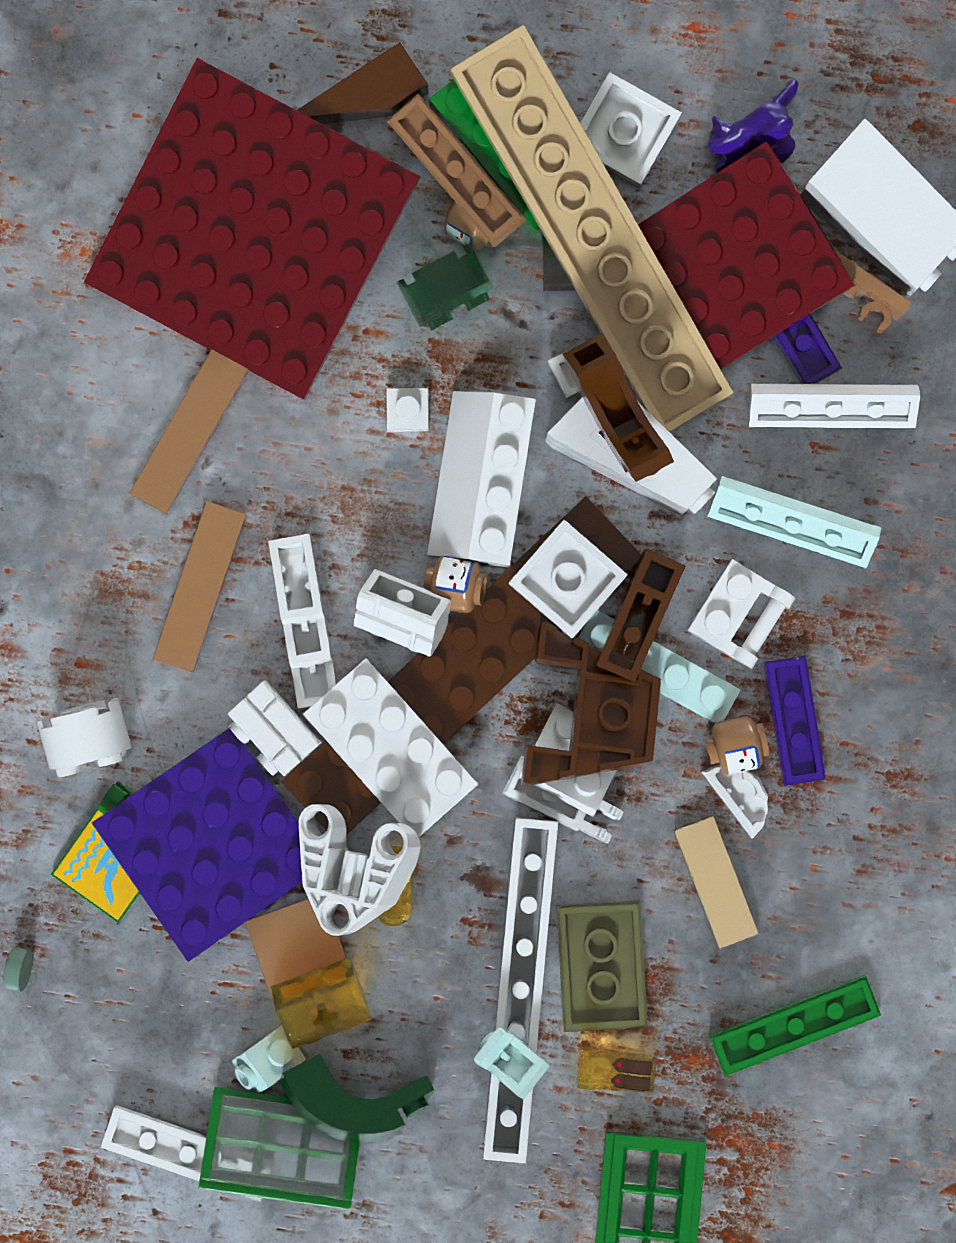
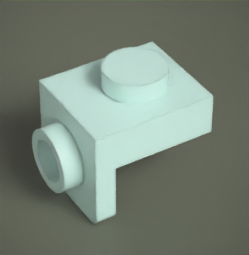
(266, 1061)
(511, 1061)

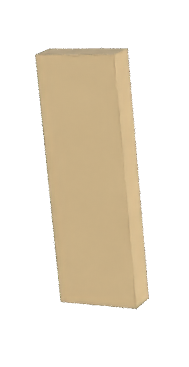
(716, 882)

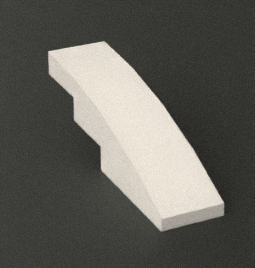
(302, 618)

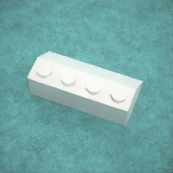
(481, 477)

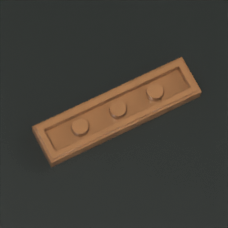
(456, 170)
(189, 431)
(199, 586)

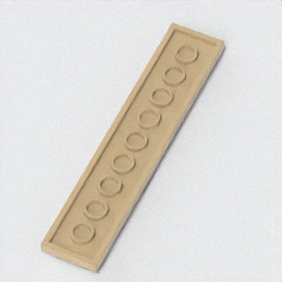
(590, 228)

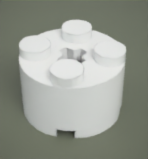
(84, 736)

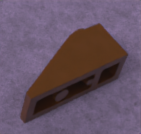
(371, 91)
(640, 614)

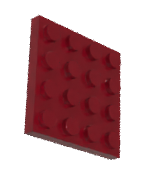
(745, 255)

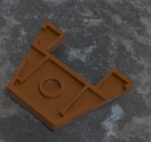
(611, 715)

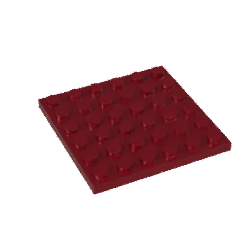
(251, 228)

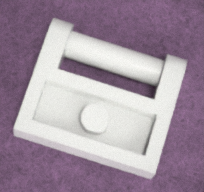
(728, 607)

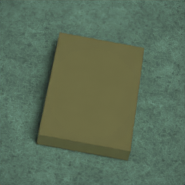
(601, 966)

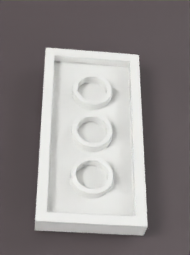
(390, 748)

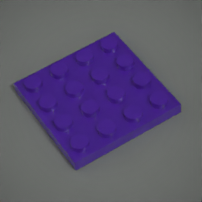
(206, 843)

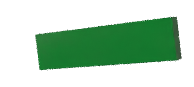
(795, 1025)

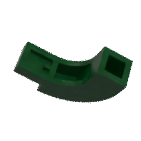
(347, 1116)

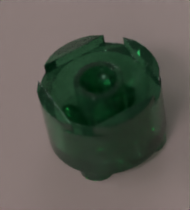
(445, 287)

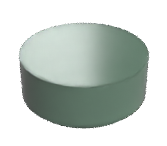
(18, 969)

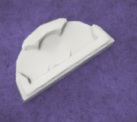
(742, 795)

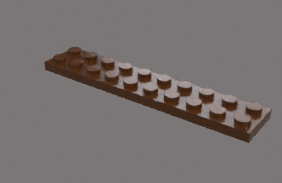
(463, 674)

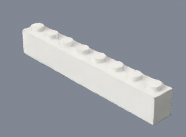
(521, 977)

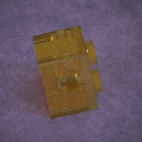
(320, 1003)

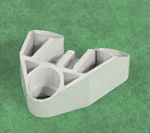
(350, 878)

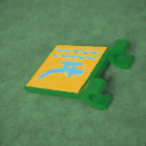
(92, 868)

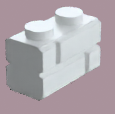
(402, 612)
(273, 729)

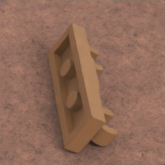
(879, 295)

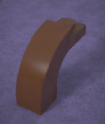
(616, 409)

